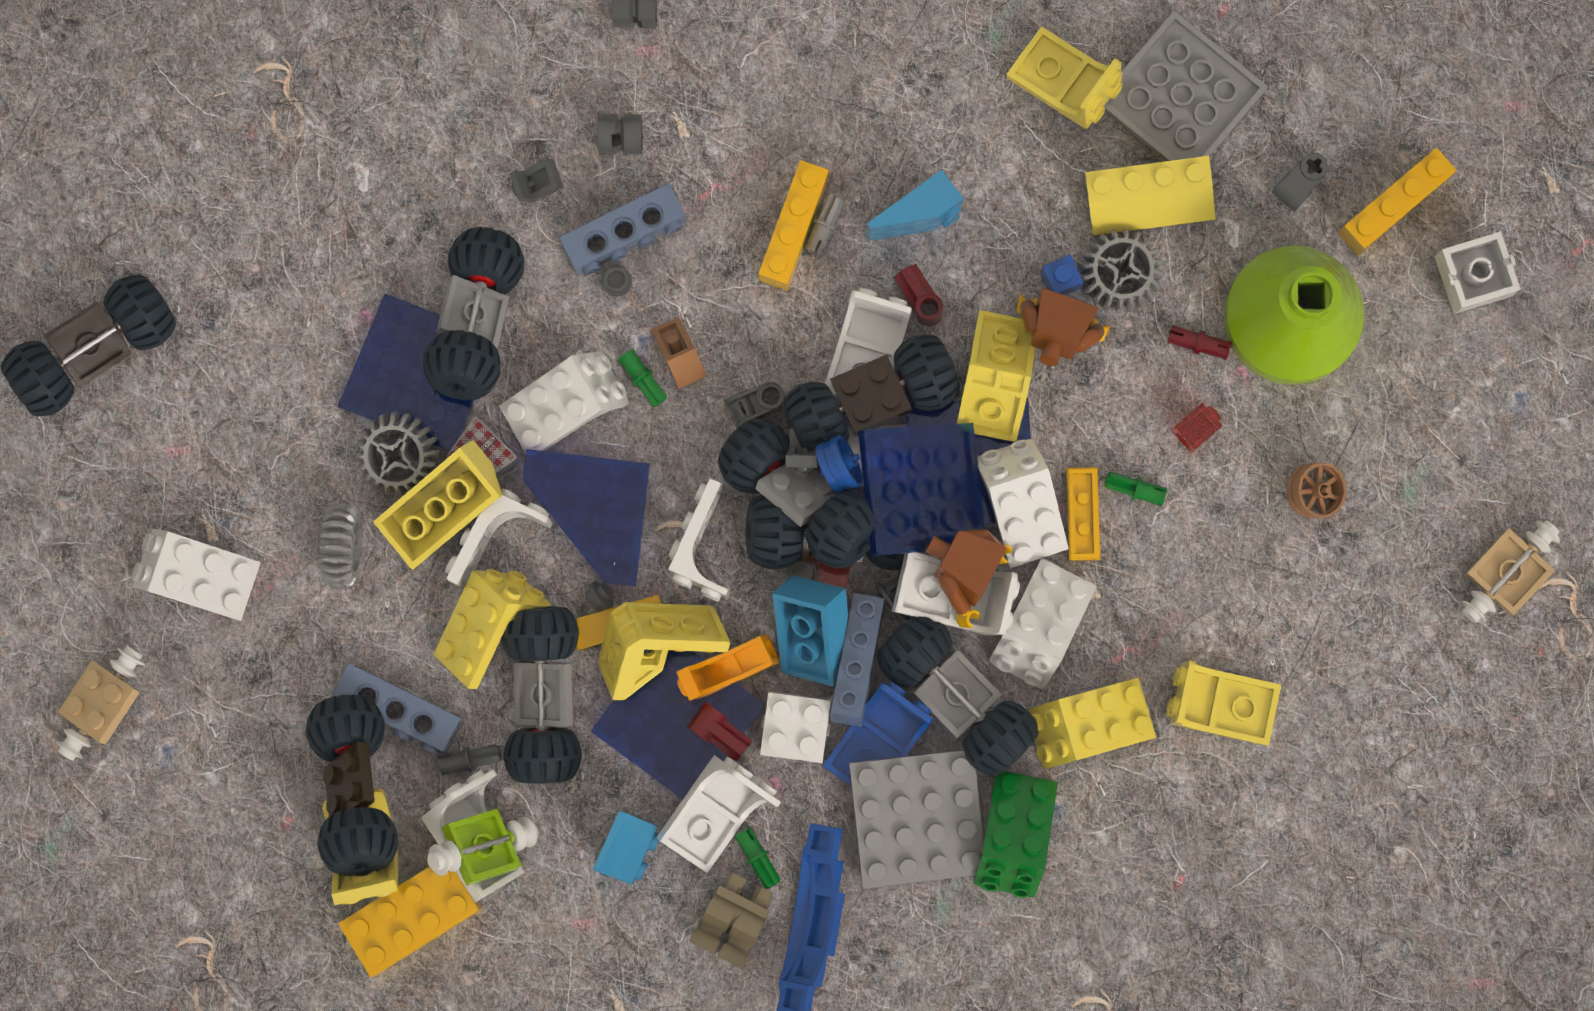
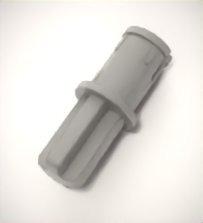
(824, 224)

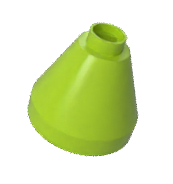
(1279, 336)

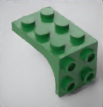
(1017, 834)

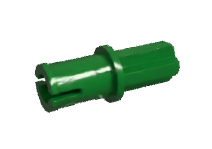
(642, 378)
(1136, 488)
(757, 858)

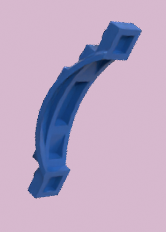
(814, 919)

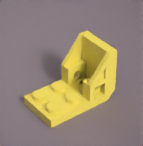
(997, 376)
(658, 629)

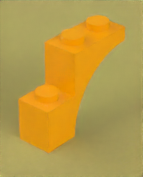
(727, 668)

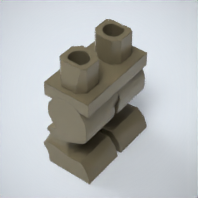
(739, 914)

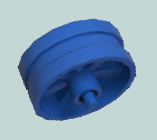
(839, 464)

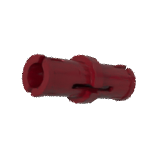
(1199, 342)

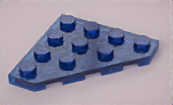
(595, 505)

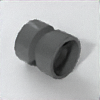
(634, 11)
(631, 134)

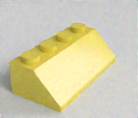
(1151, 195)
(440, 504)

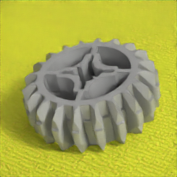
(1135, 275)
(382, 473)
(340, 545)

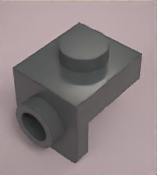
(536, 181)
(800, 458)

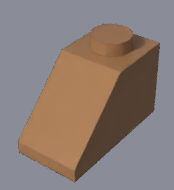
(679, 353)

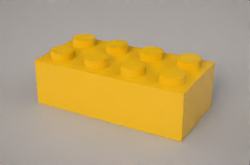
(408, 919)

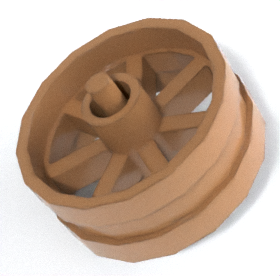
(1316, 491)

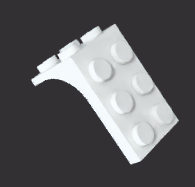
(869, 331)
(564, 400)
(1023, 501)
(476, 539)
(683, 553)
(195, 573)
(922, 596)
(1043, 624)
(460, 803)
(714, 811)

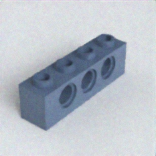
(631, 214)
(857, 660)
(444, 724)

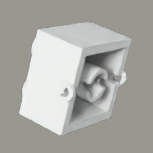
(1477, 272)
(795, 726)

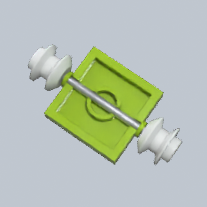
(482, 846)

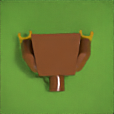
(1060, 325)
(967, 568)

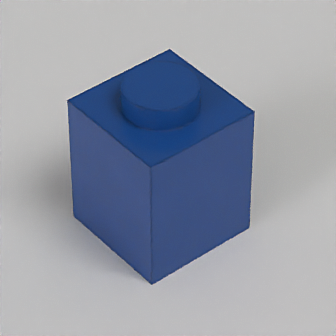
(1061, 276)

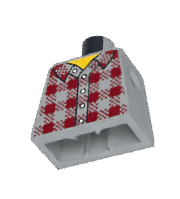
(496, 451)

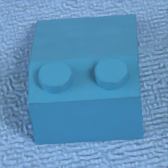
(921, 210)
(810, 628)
(627, 848)

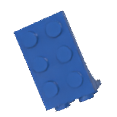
(888, 731)

